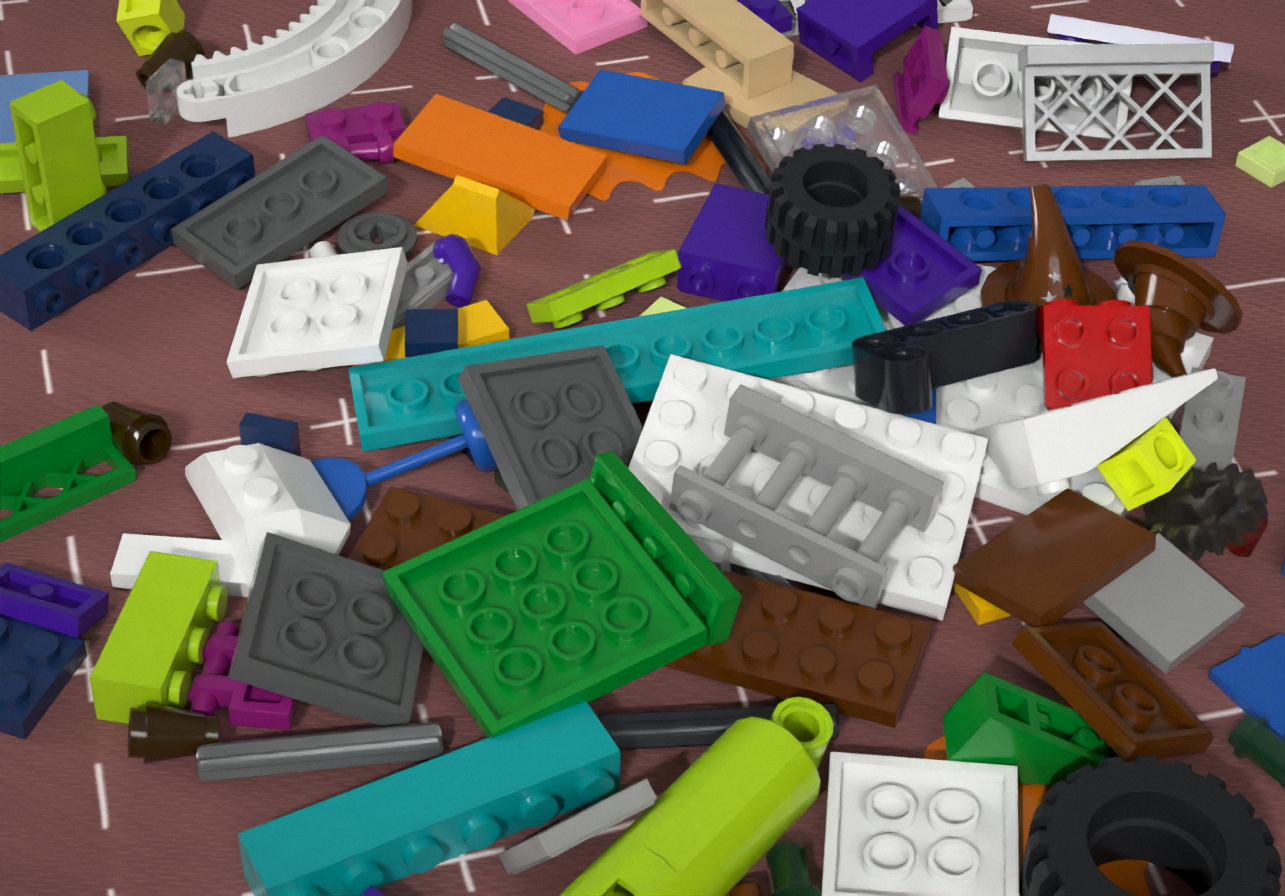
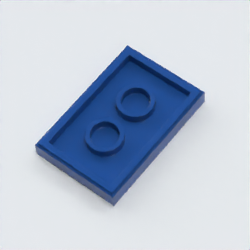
(642, 116)

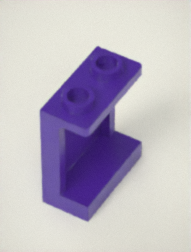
(853, 29)
(728, 248)

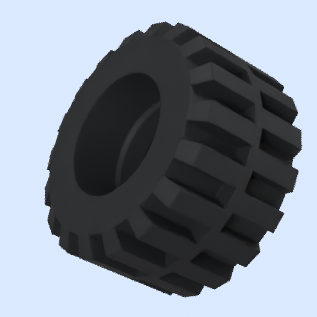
(832, 210)

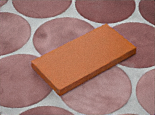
(501, 154)

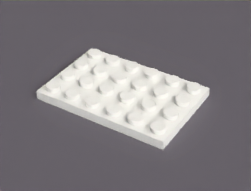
(688, 431)

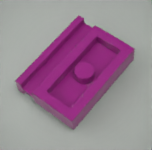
(922, 81)

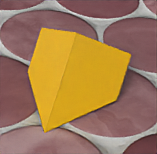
(478, 214)

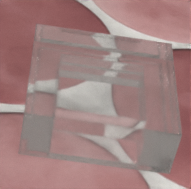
(162, 90)

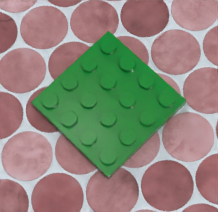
(543, 610)

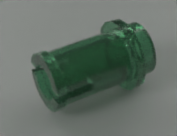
(1261, 746)
(790, 870)

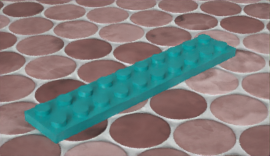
(754, 335)

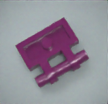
(362, 131)
(246, 703)

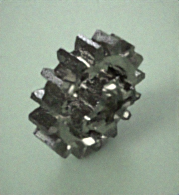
(1208, 510)

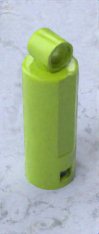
(719, 810)

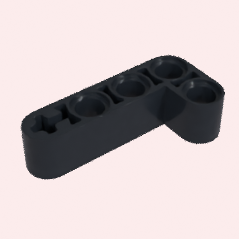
(905, 363)

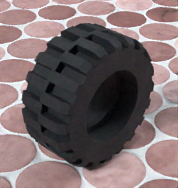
(1149, 816)

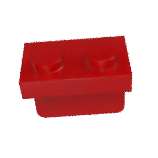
(1093, 350)

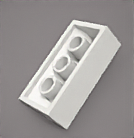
(989, 86)

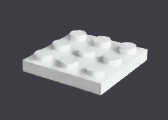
(318, 313)
(920, 827)

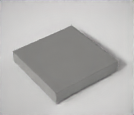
(1166, 606)
(578, 827)

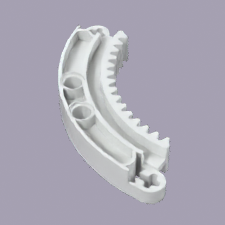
(298, 69)

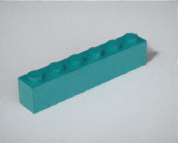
(435, 809)

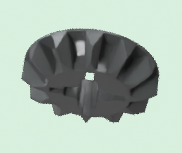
(392, 229)

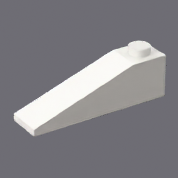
(1075, 439)

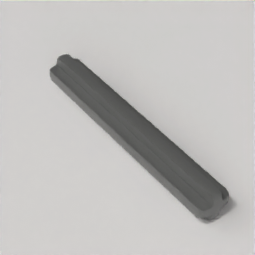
(511, 67)
(319, 751)

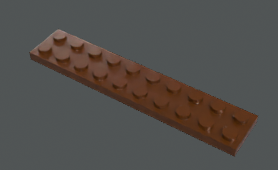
(779, 641)

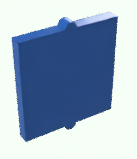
(1257, 681)

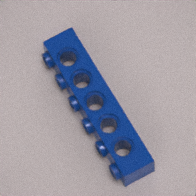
(998, 220)

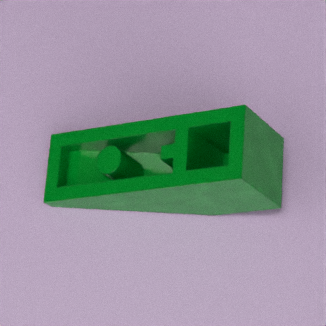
(1022, 729)

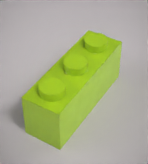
(57, 152)
(158, 636)

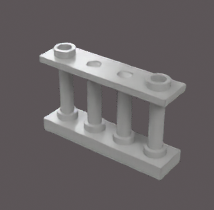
(822, 454)

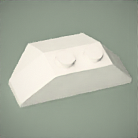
(265, 491)

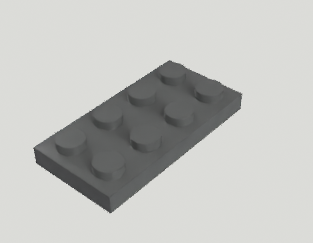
(279, 210)

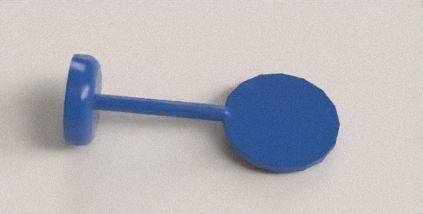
(351, 485)

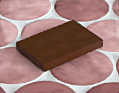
(1054, 559)
(1113, 690)

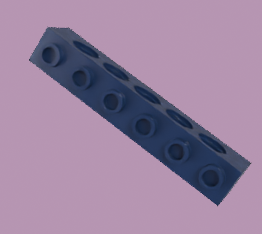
(117, 230)

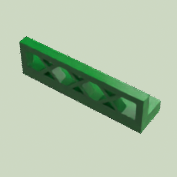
(58, 459)

